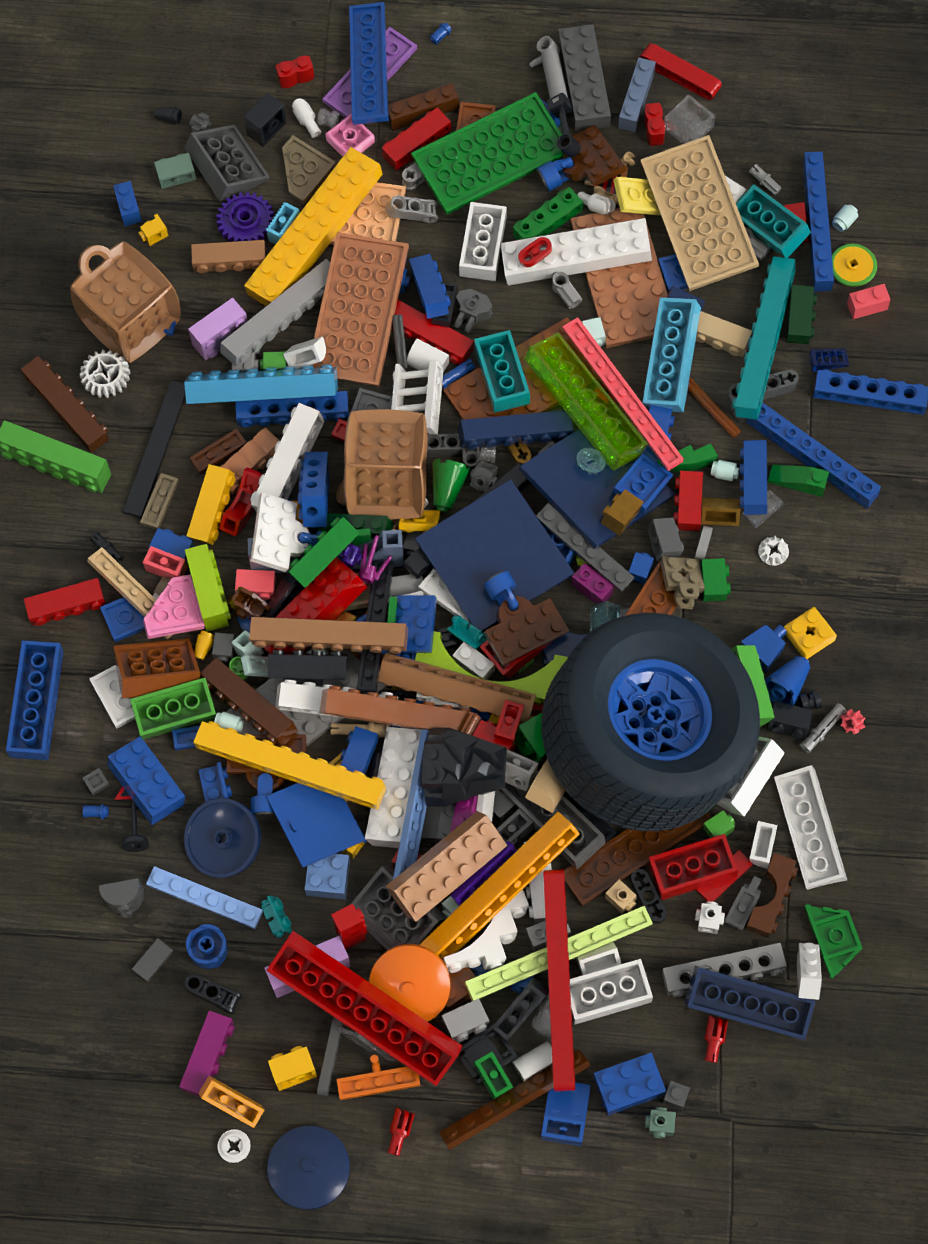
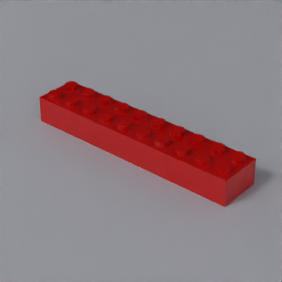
(364, 1008)

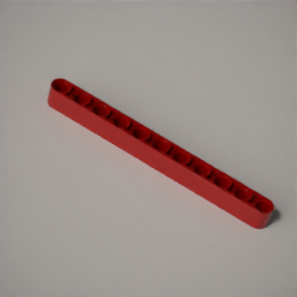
(559, 980)

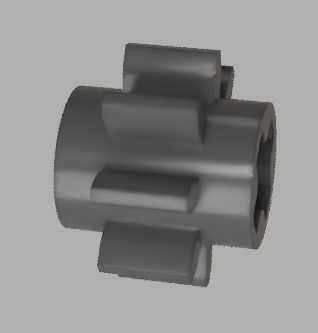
(200, 122)

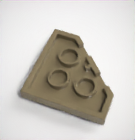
(304, 168)

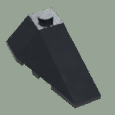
(284, 594)

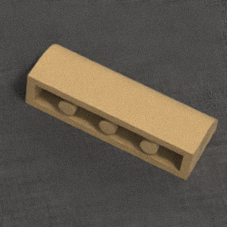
(546, 789)

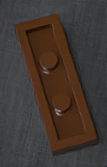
(218, 451)

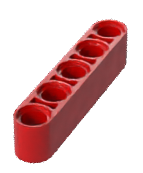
(682, 72)

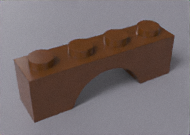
(404, 111)
(763, 918)

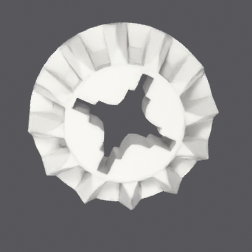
(775, 558)
(224, 1146)

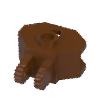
(247, 604)

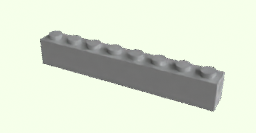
(276, 316)

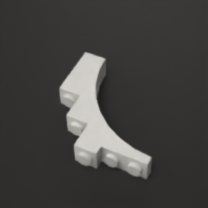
(488, 947)

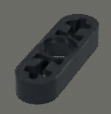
(637, 885)

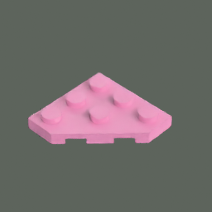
(174, 610)

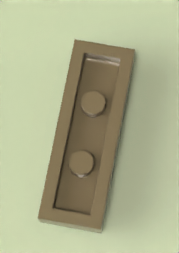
(159, 501)

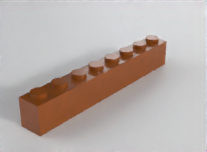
(390, 710)

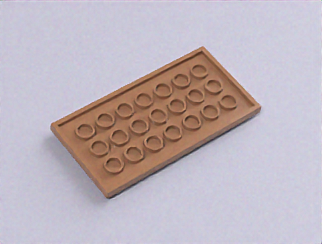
(626, 294)
(360, 305)

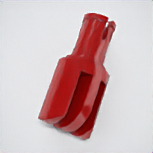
(715, 1037)
(399, 1129)

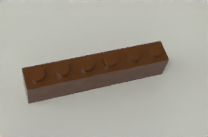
(64, 404)
(249, 703)

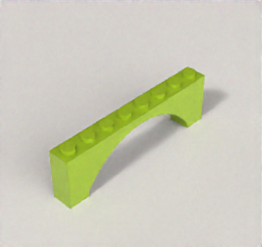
(536, 683)

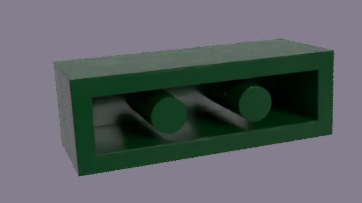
(801, 314)

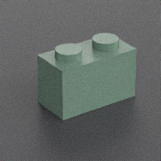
(175, 170)

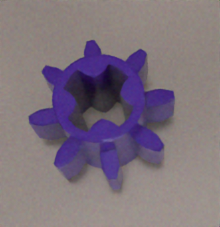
(351, 556)

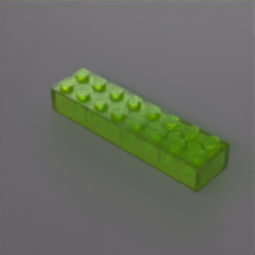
(585, 401)

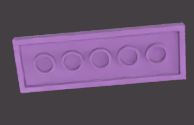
(397, 51)

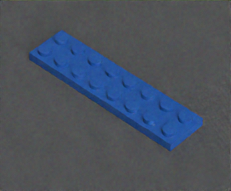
(368, 63)

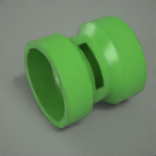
(236, 666)

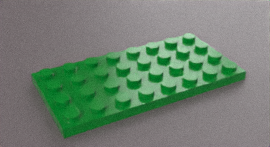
(489, 153)

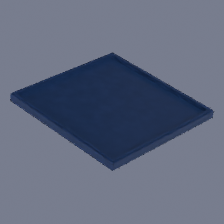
(576, 493)
(488, 538)

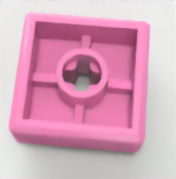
(359, 136)

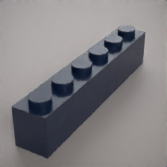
(514, 429)

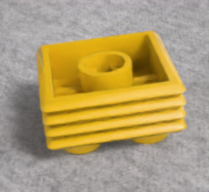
(807, 644)

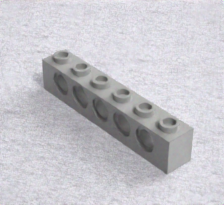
(772, 953)

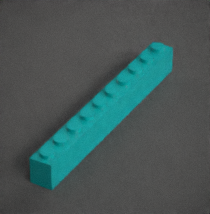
(765, 338)

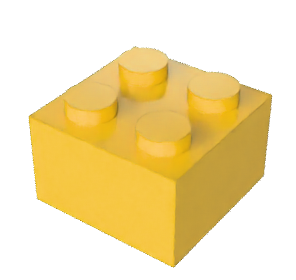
(292, 1068)

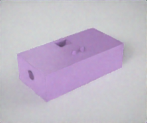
(333, 947)

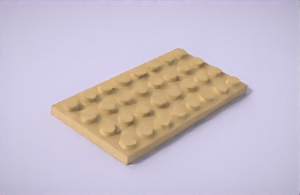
(699, 213)

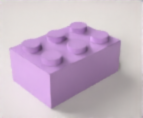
(216, 327)

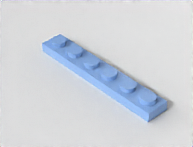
(204, 897)

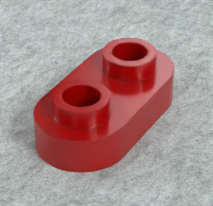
(533, 251)

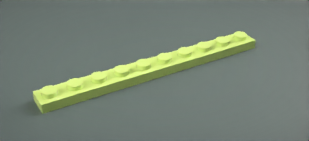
(577, 946)

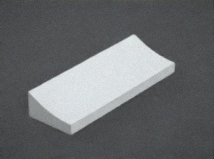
(810, 827)

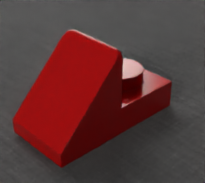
(508, 721)

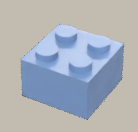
(328, 877)

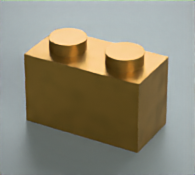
(621, 512)

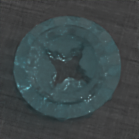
(588, 454)

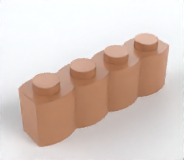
(252, 455)

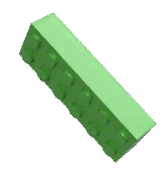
(53, 457)

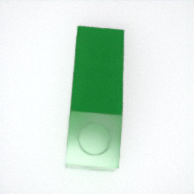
(799, 478)

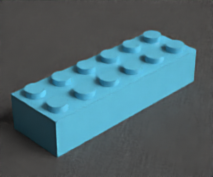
(672, 353)

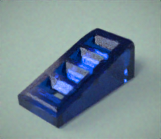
(816, 353)

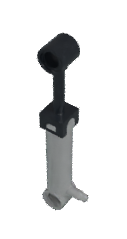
(559, 102)

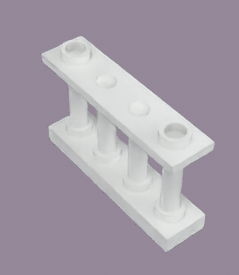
(432, 389)

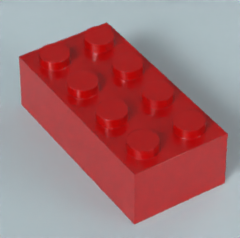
(692, 867)

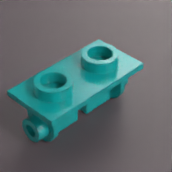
(468, 634)
(273, 908)

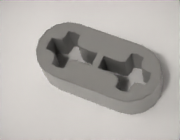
(703, 543)

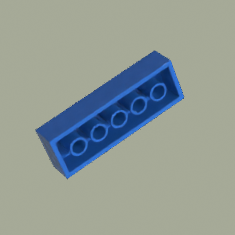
(35, 700)

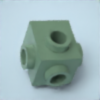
(667, 1118)

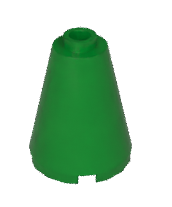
(447, 483)

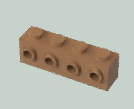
(228, 256)

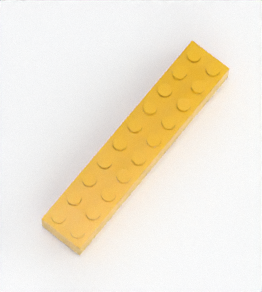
(314, 227)

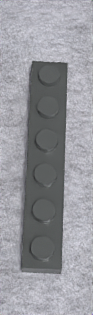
(596, 558)

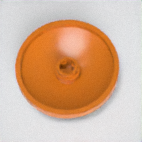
(413, 978)

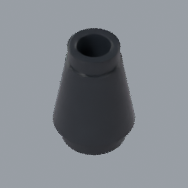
(171, 115)

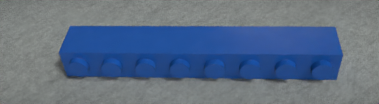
(818, 221)

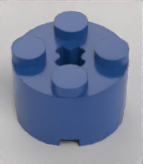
(201, 937)

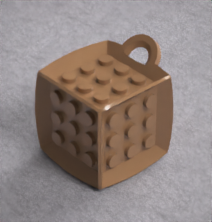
(124, 300)
(385, 464)

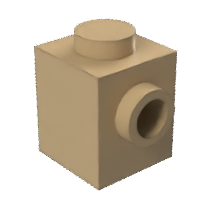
(621, 897)

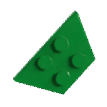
(835, 936)

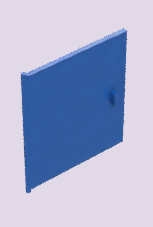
(319, 822)

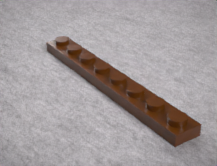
(505, 1104)

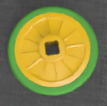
(864, 268)

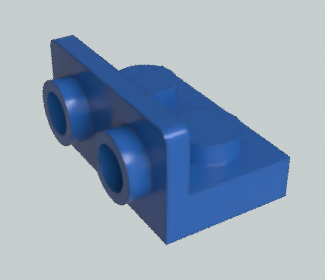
(214, 782)

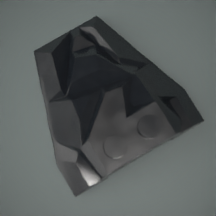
(460, 767)

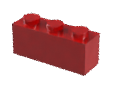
(688, 500)

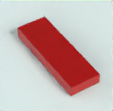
(714, 891)

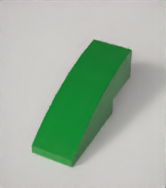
(695, 459)

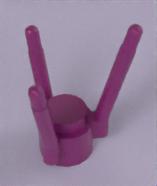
(368, 572)

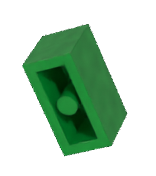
(714, 579)
(492, 1075)

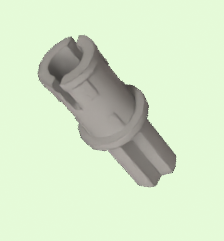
(765, 179)

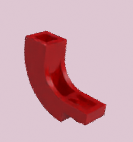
(240, 511)

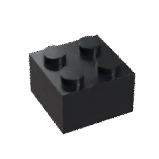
(265, 119)

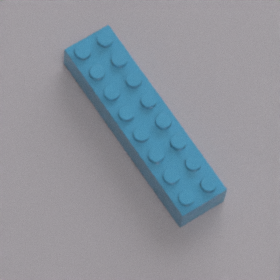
(261, 384)

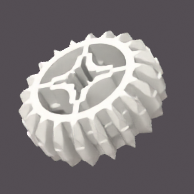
(116, 366)

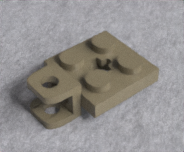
(685, 587)

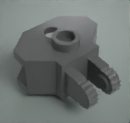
(472, 309)

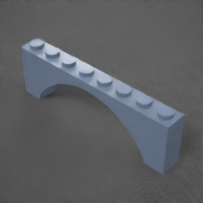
(388, 543)

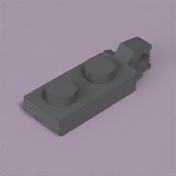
(744, 904)

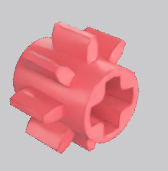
(853, 721)

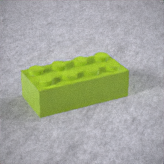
(208, 587)

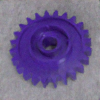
(241, 207)

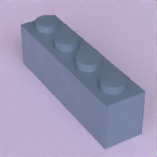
(636, 95)

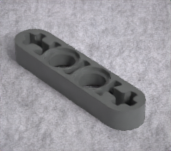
(330, 1058)

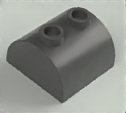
(123, 896)

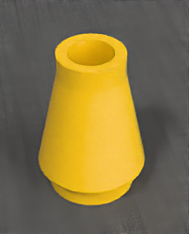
(203, 644)

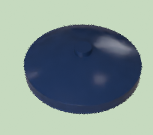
(222, 838)
(308, 1167)

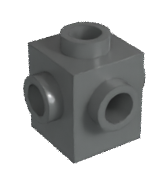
(483, 476)

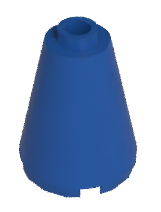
(788, 681)

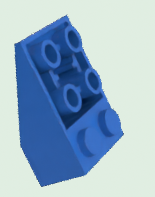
(566, 1115)

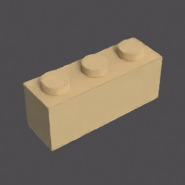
(722, 334)

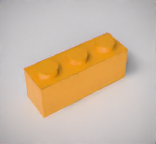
(231, 1101)

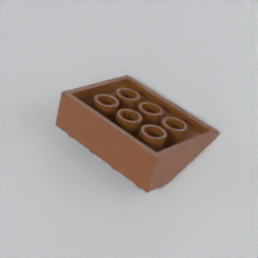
(154, 666)

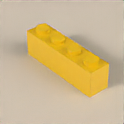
(211, 504)

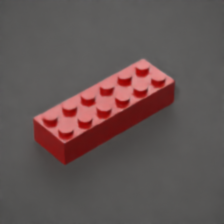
(324, 597)

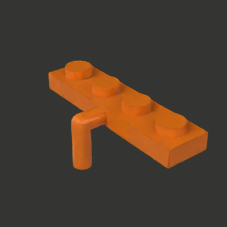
(377, 1082)

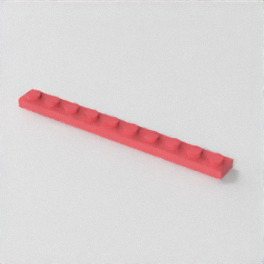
(623, 394)

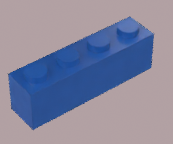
(429, 286)
(755, 477)

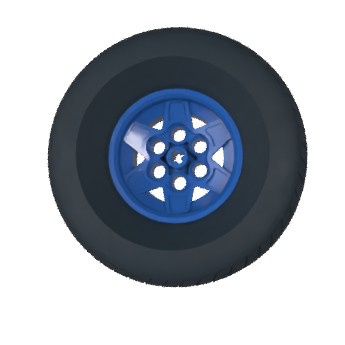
(691, 681)

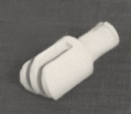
(306, 116)
(597, 203)

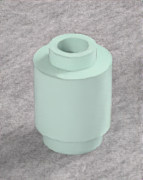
(845, 217)
(725, 470)
(229, 720)

